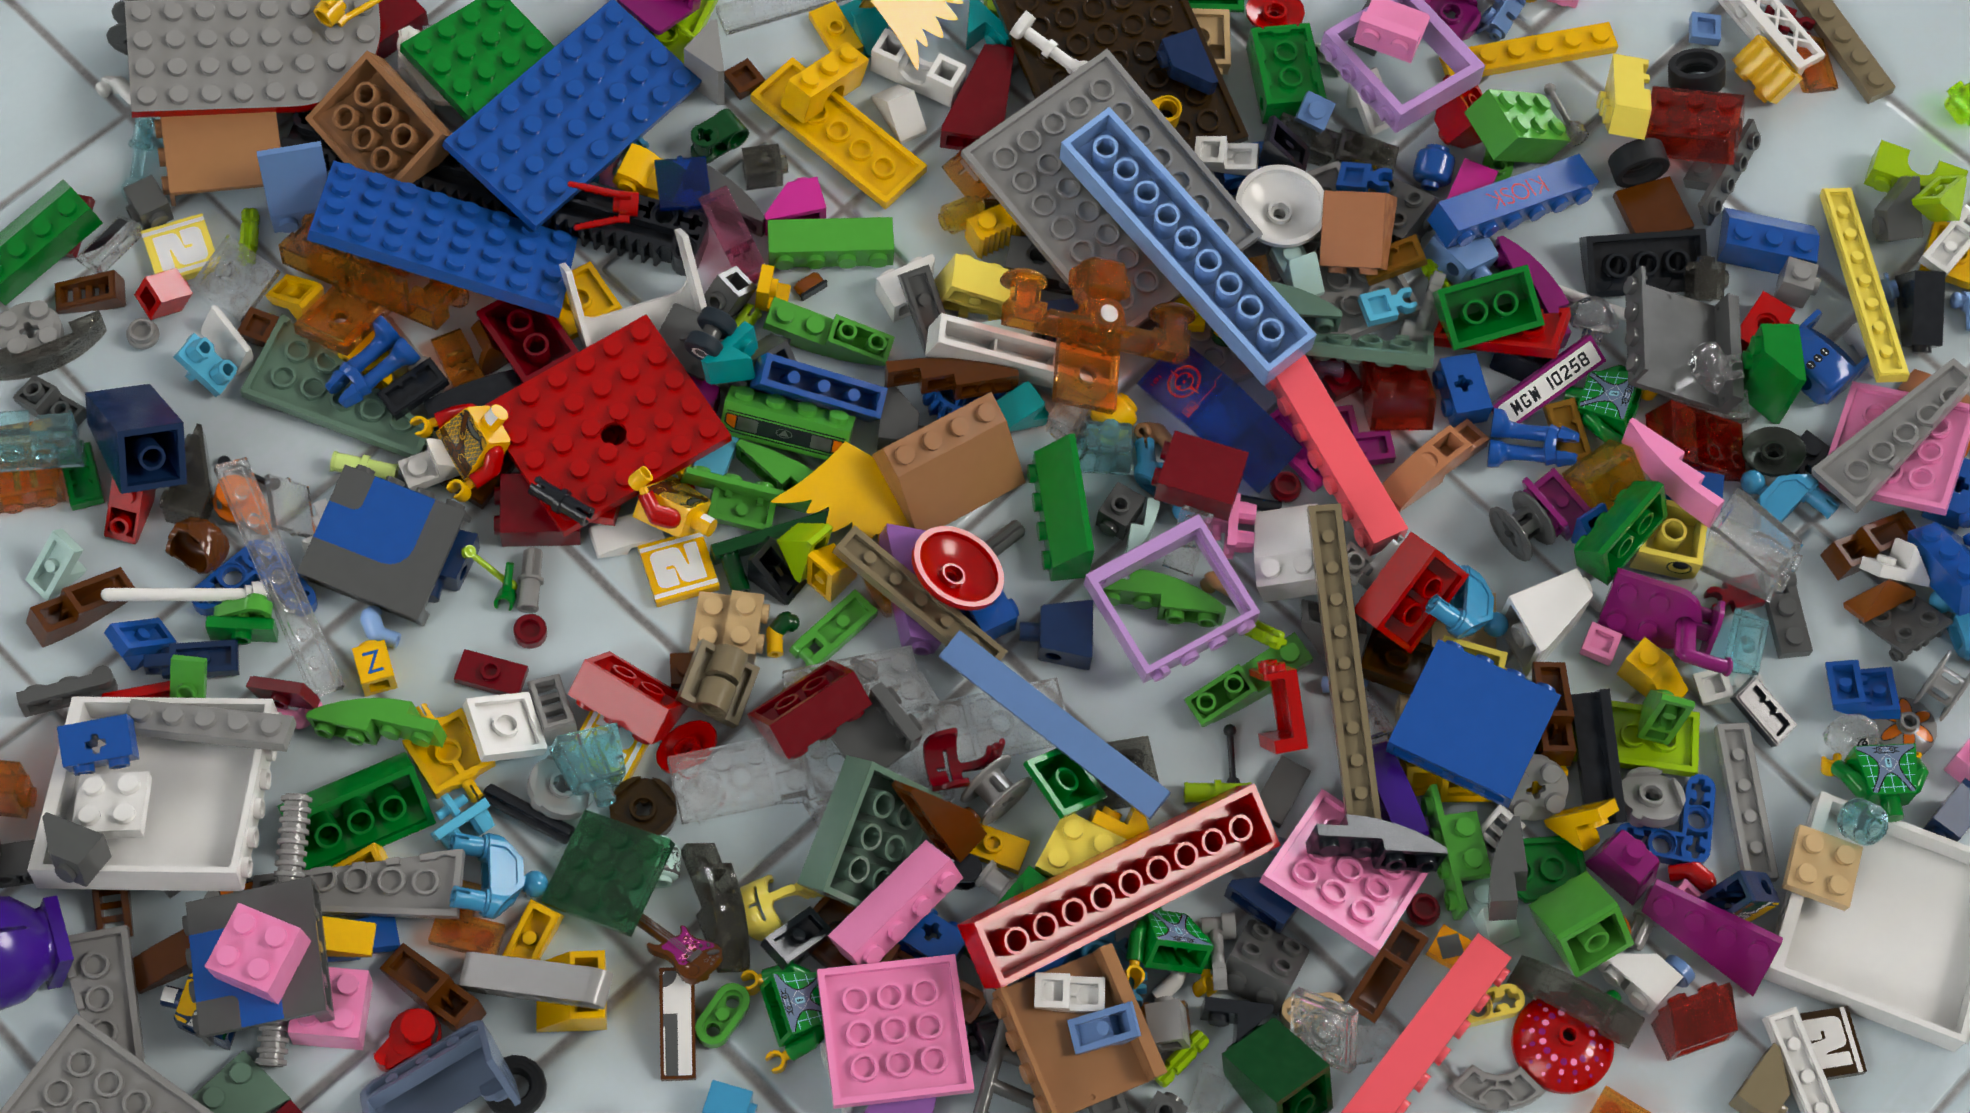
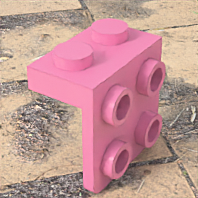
(1392, 29)

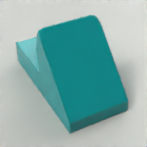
(866, 23)
(985, 25)
(735, 359)
(1023, 408)

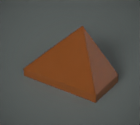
(1879, 599)

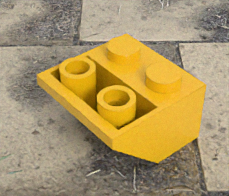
(562, 1018)

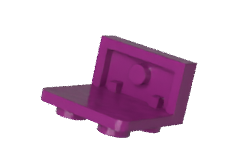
(660, 14)
(1558, 501)

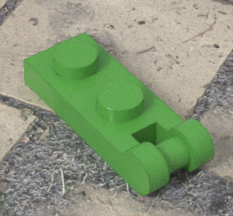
(835, 629)

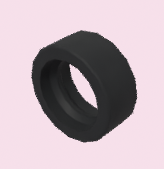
(1697, 61)
(1638, 162)

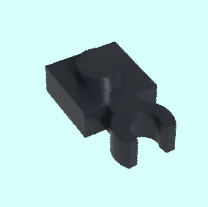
(1815, 452)

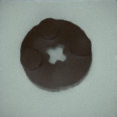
(645, 791)

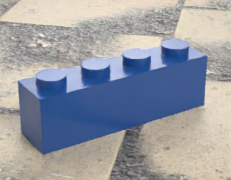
(818, 386)

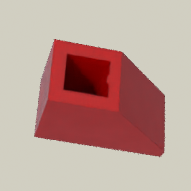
(127, 513)

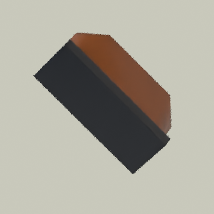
(810, 285)

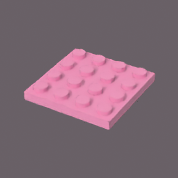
(1931, 471)
(1337, 889)
(894, 1031)

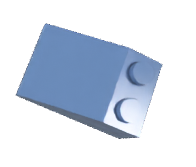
(292, 182)

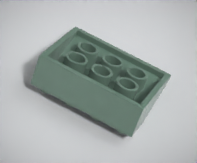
(861, 833)

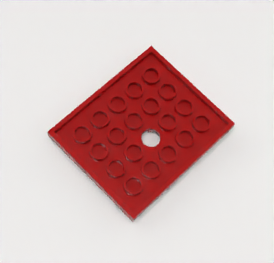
(617, 381)

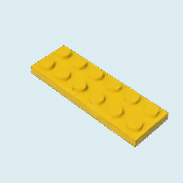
(845, 140)

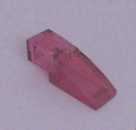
(732, 232)

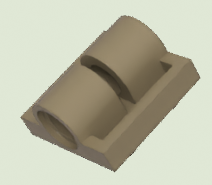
(718, 682)

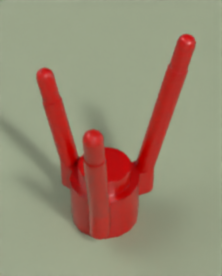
(623, 202)

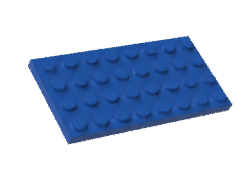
(571, 114)
(442, 238)

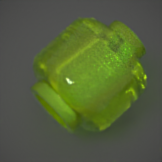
(1959, 102)

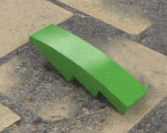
(771, 465)

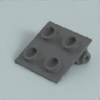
(1908, 627)

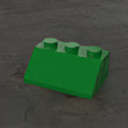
(1488, 307)
(1774, 369)
(1622, 530)

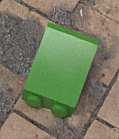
(1582, 923)

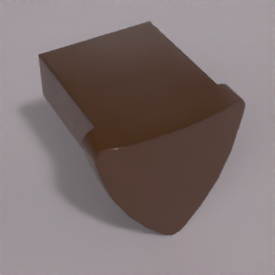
(491, 357)

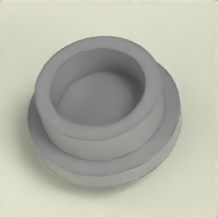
(142, 333)

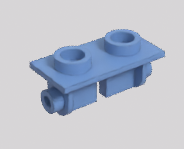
(1495, 19)

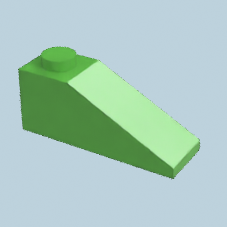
(1663, 716)

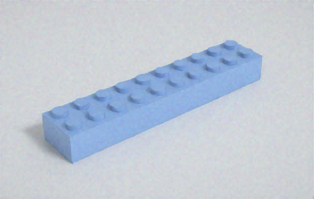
(1187, 246)

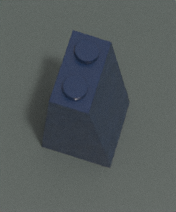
(138, 437)

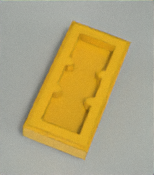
(834, 27)
(1003, 848)

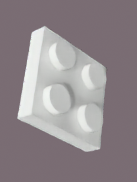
(505, 726)
(113, 803)

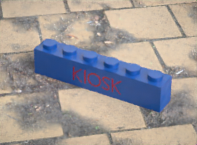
(1513, 201)

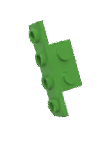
(738, 501)
(1465, 845)

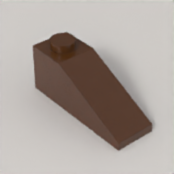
(947, 825)

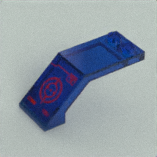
(1221, 413)

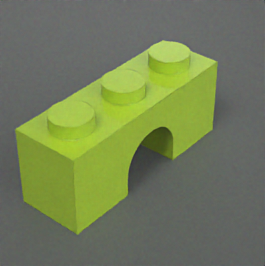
(1891, 163)

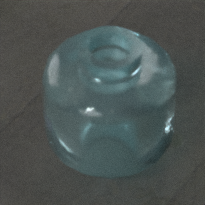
(1862, 821)

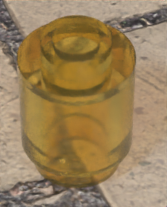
(954, 214)

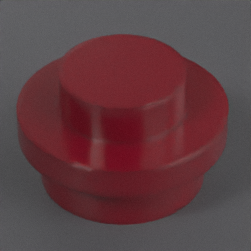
(1285, 487)
(1423, 910)

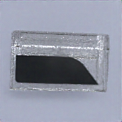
(110, 245)

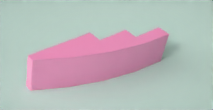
(1664, 463)

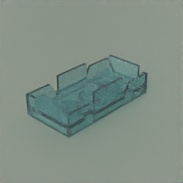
(46, 444)

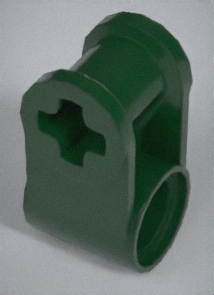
(719, 134)

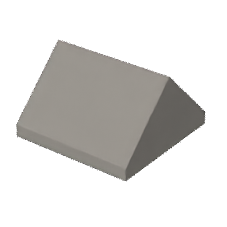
(705, 60)

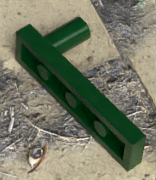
(729, 551)

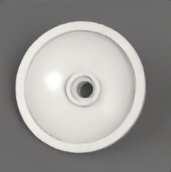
(1286, 193)

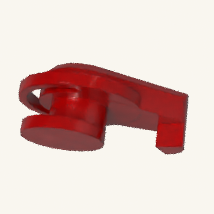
(408, 1035)

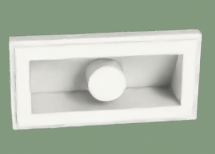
(227, 340)

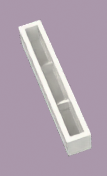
(980, 342)

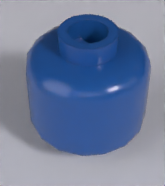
(1434, 167)

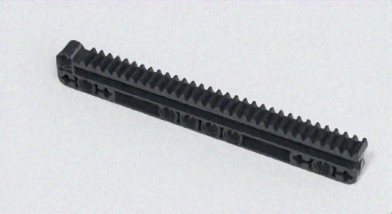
(638, 237)

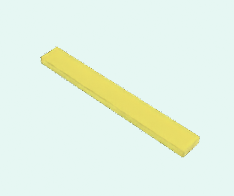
(1864, 285)

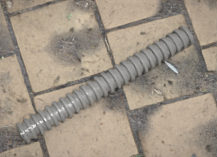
(289, 868)

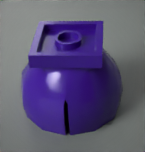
(31, 949)

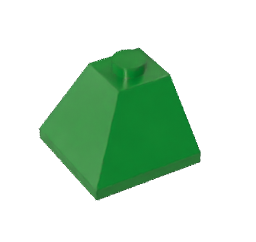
(1064, 783)

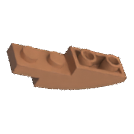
(1432, 461)

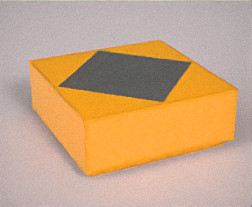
(1448, 946)

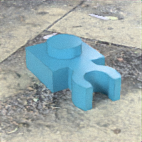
(1382, 307)

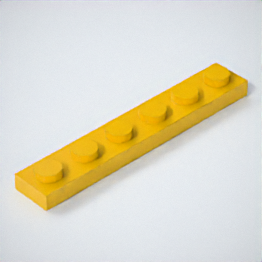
(1543, 49)

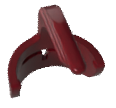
(947, 742)

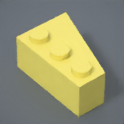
(1625, 101)
(972, 287)

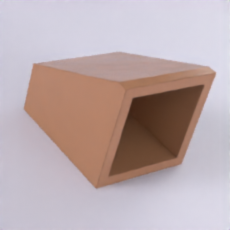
(1356, 231)

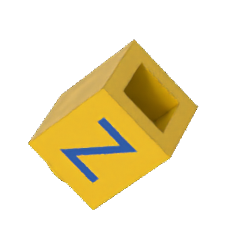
(374, 667)

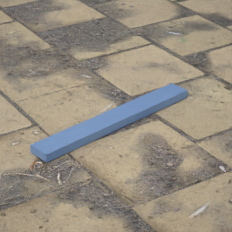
(1055, 725)

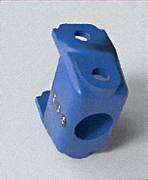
(1826, 365)

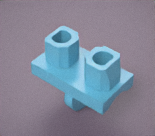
(205, 365)
(476, 815)

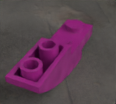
(1547, 290)

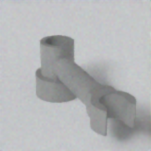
(1417, 329)
(1217, 930)

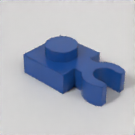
(1361, 177)

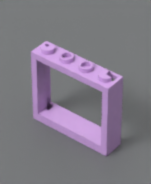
(1439, 37)
(1149, 552)

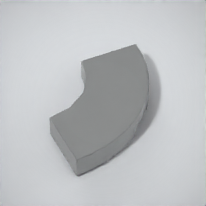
(1494, 1091)

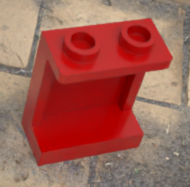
(1287, 707)

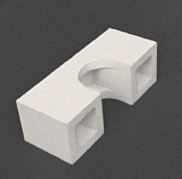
(935, 80)

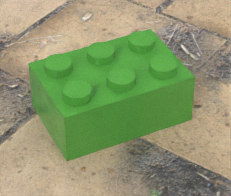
(1517, 126)

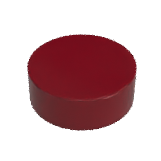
(530, 631)

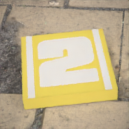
(179, 245)

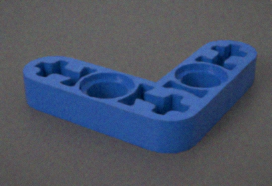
(241, 563)
(1681, 841)

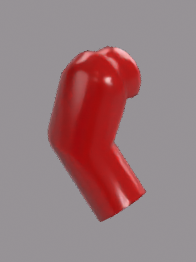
(1693, 872)

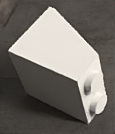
(1544, 616)

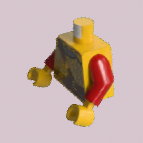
(473, 440)
(671, 504)

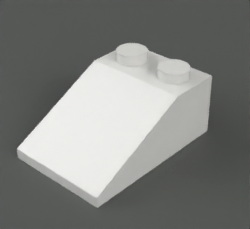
(1283, 554)

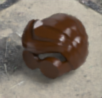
(198, 544)

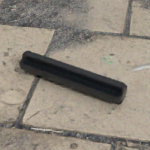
(524, 813)

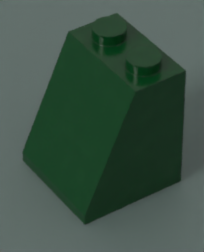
(1278, 1072)

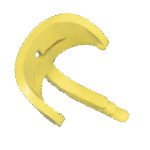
(757, 927)

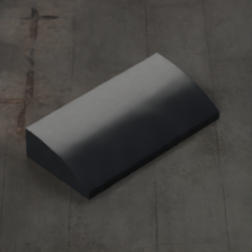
(1664, 254)

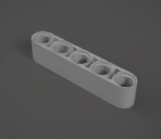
(535, 980)

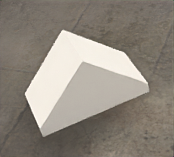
(901, 112)

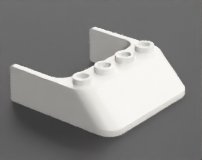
(596, 328)

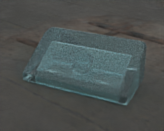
(1746, 642)

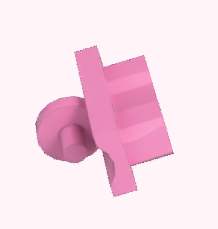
(1235, 539)

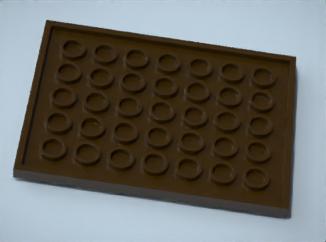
(1133, 36)

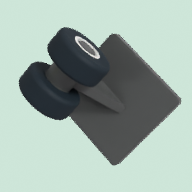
(696, 335)

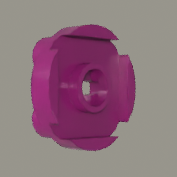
(1466, 17)

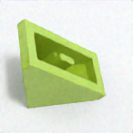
(1942, 198)
(800, 542)

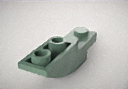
(1315, 311)

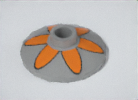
(1897, 732)

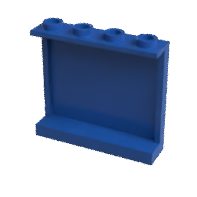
(1473, 722)

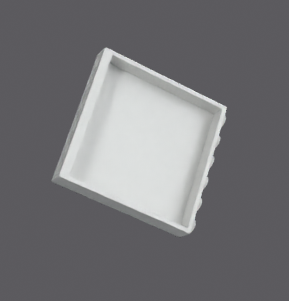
(198, 811)
(1899, 945)

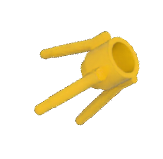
(332, 11)

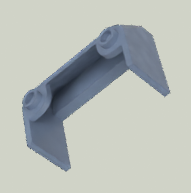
(444, 1076)

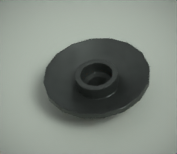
(1774, 451)

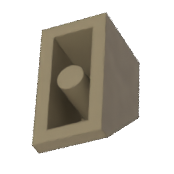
(1765, 1086)

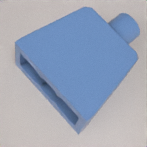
(1463, 262)

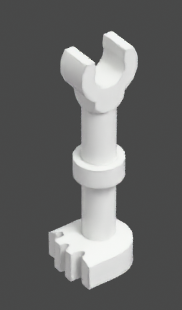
(1049, 48)

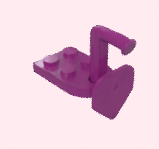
(1666, 617)

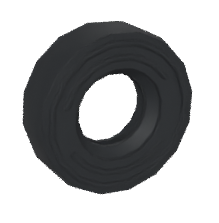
(537, 1086)

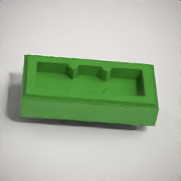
(188, 677)

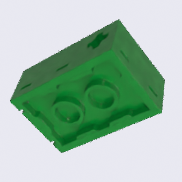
(1283, 68)

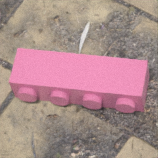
(896, 905)

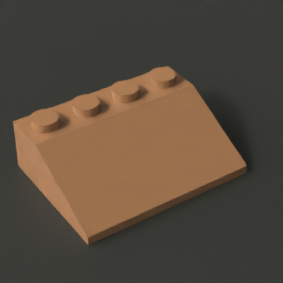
(380, 122)
(952, 465)

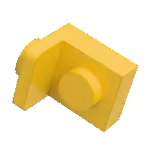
(768, 288)

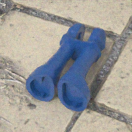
(384, 339)
(1549, 435)

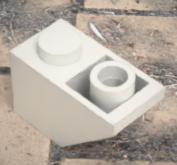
(890, 290)
(1642, 977)

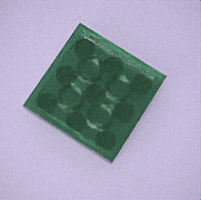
(608, 872)

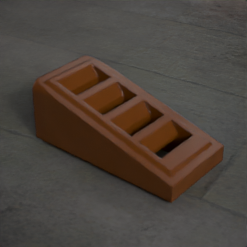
(108, 298)
(124, 903)

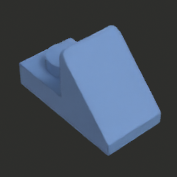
(1104, 1028)

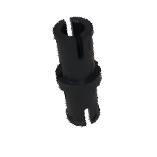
(561, 501)

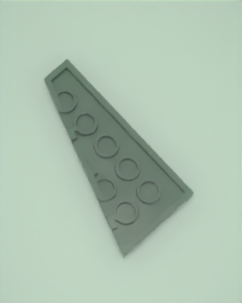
(293, 378)

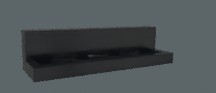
(1597, 751)

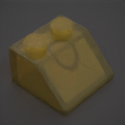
(1604, 473)

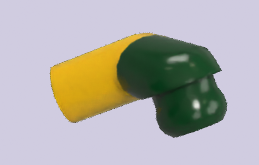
(777, 629)

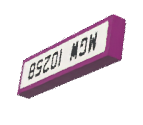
(1551, 380)

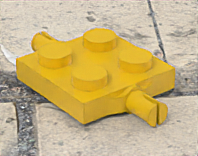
(453, 764)

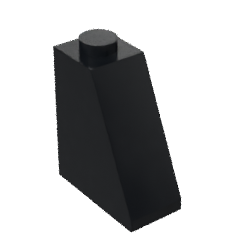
(1921, 309)

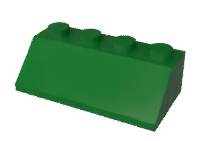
(42, 238)
(1062, 510)
(365, 808)

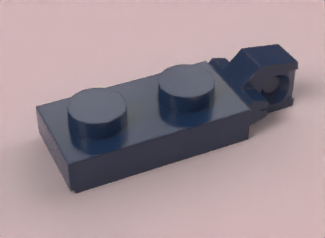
(221, 657)

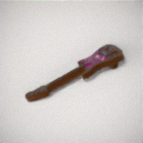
(690, 956)

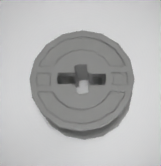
(1936, 680)
(996, 789)

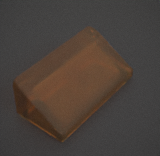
(1819, 76)

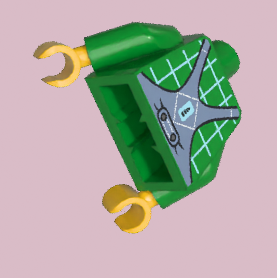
(1608, 402)
(1881, 774)
(1170, 943)
(792, 1007)

